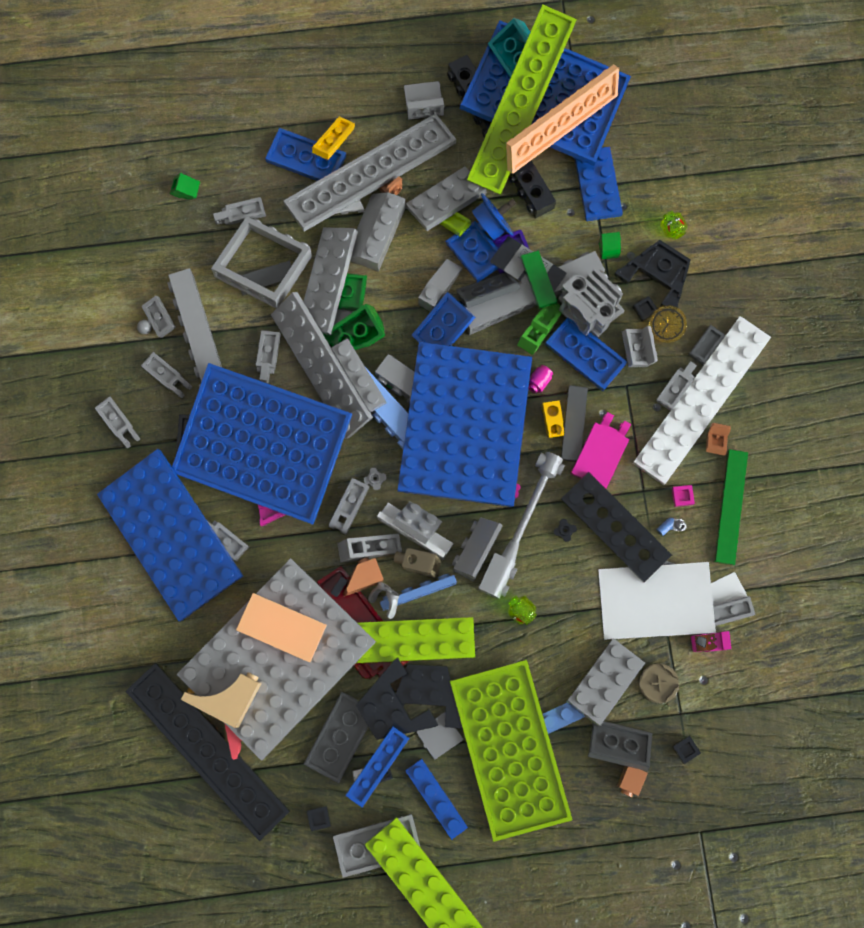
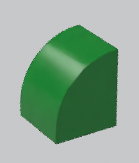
(184, 187)
(610, 245)

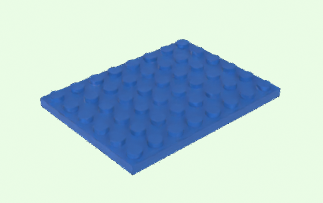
(571, 74)
(465, 424)
(261, 443)

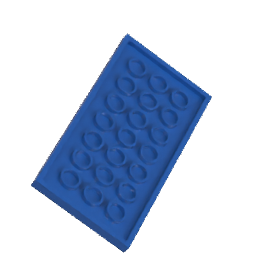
(169, 535)

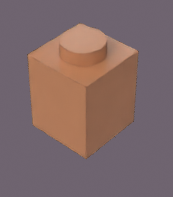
(631, 781)

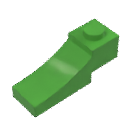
(539, 328)

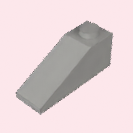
(439, 285)
(368, 547)

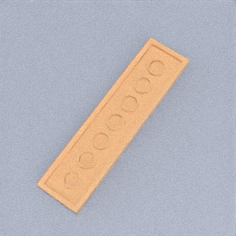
(562, 119)

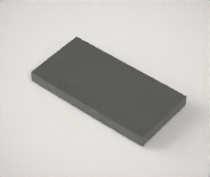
(338, 739)

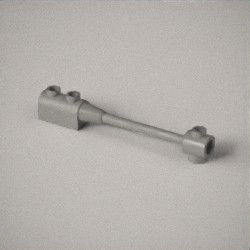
(502, 566)

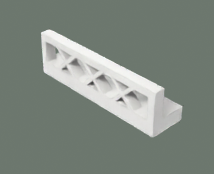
(436, 544)

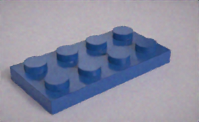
(295, 154)
(599, 187)
(586, 354)

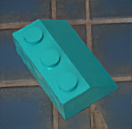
(510, 43)

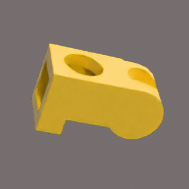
(553, 418)

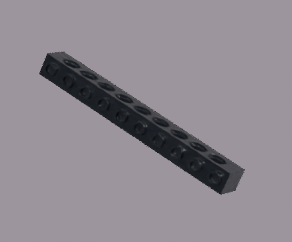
(537, 206)

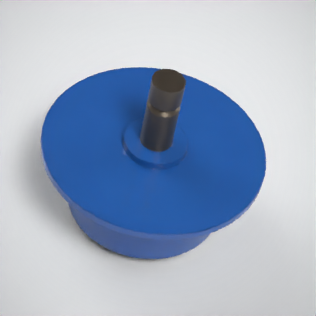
(491, 218)

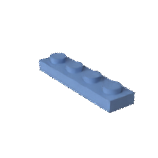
(425, 589)
(560, 717)

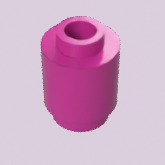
(540, 379)

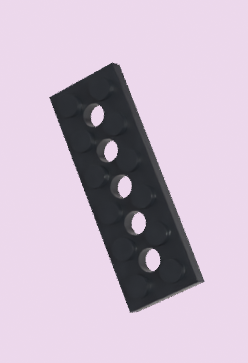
(615, 540)

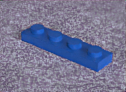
(377, 767)
(436, 799)

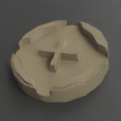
(658, 683)

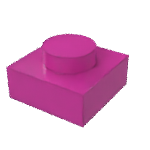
(683, 496)

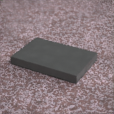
(487, 289)
(621, 745)

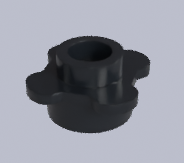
(566, 536)

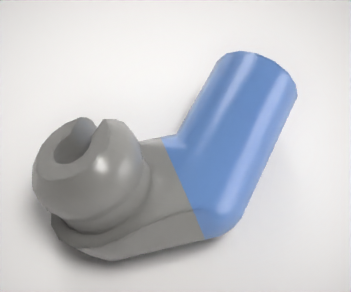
(671, 524)

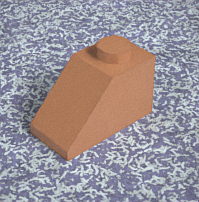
(364, 575)

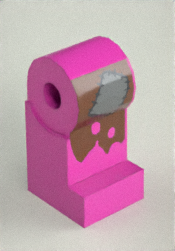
(711, 642)

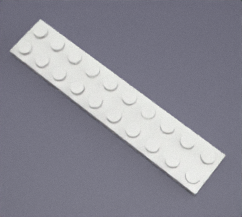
(701, 400)

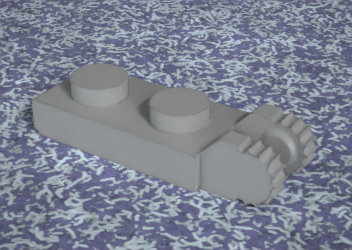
(165, 374)
(116, 420)

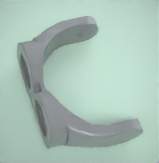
(391, 595)

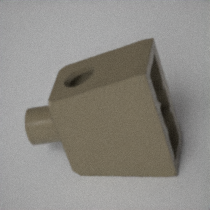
(426, 564)

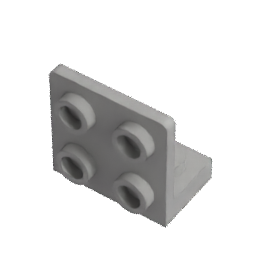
(423, 100)

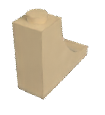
(230, 704)

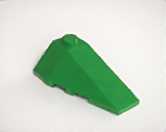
(360, 328)

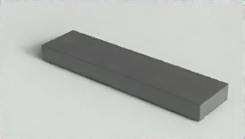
(574, 423)

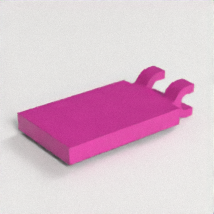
(602, 450)

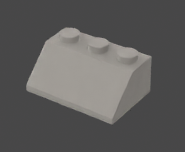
(476, 548)

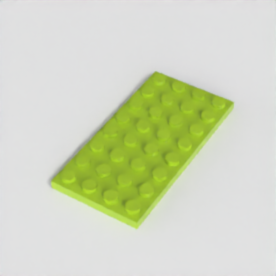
(510, 751)

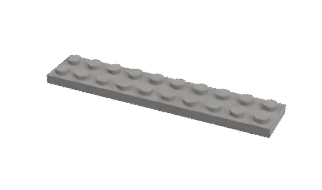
(369, 172)

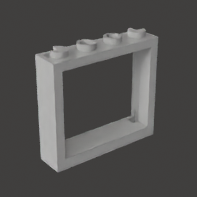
(259, 292)

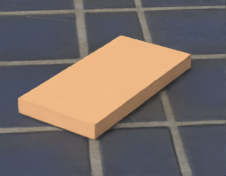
(281, 627)

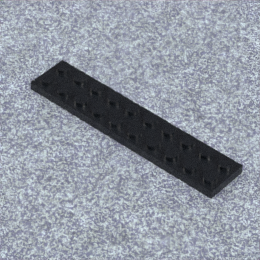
(208, 752)

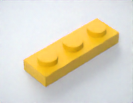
(333, 138)

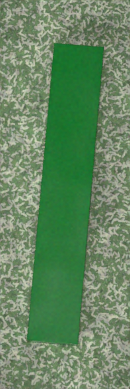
(731, 507)

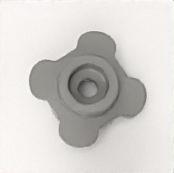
(380, 478)

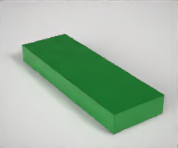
(538, 279)

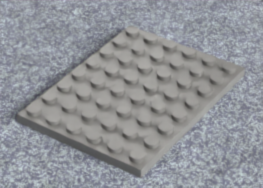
(288, 682)

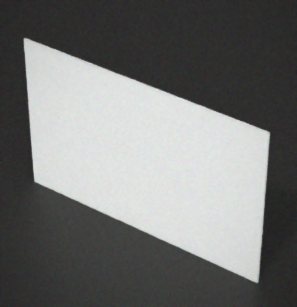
(667, 604)

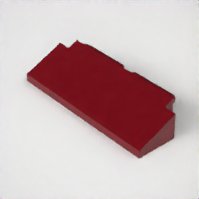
(360, 611)

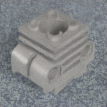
(590, 301)

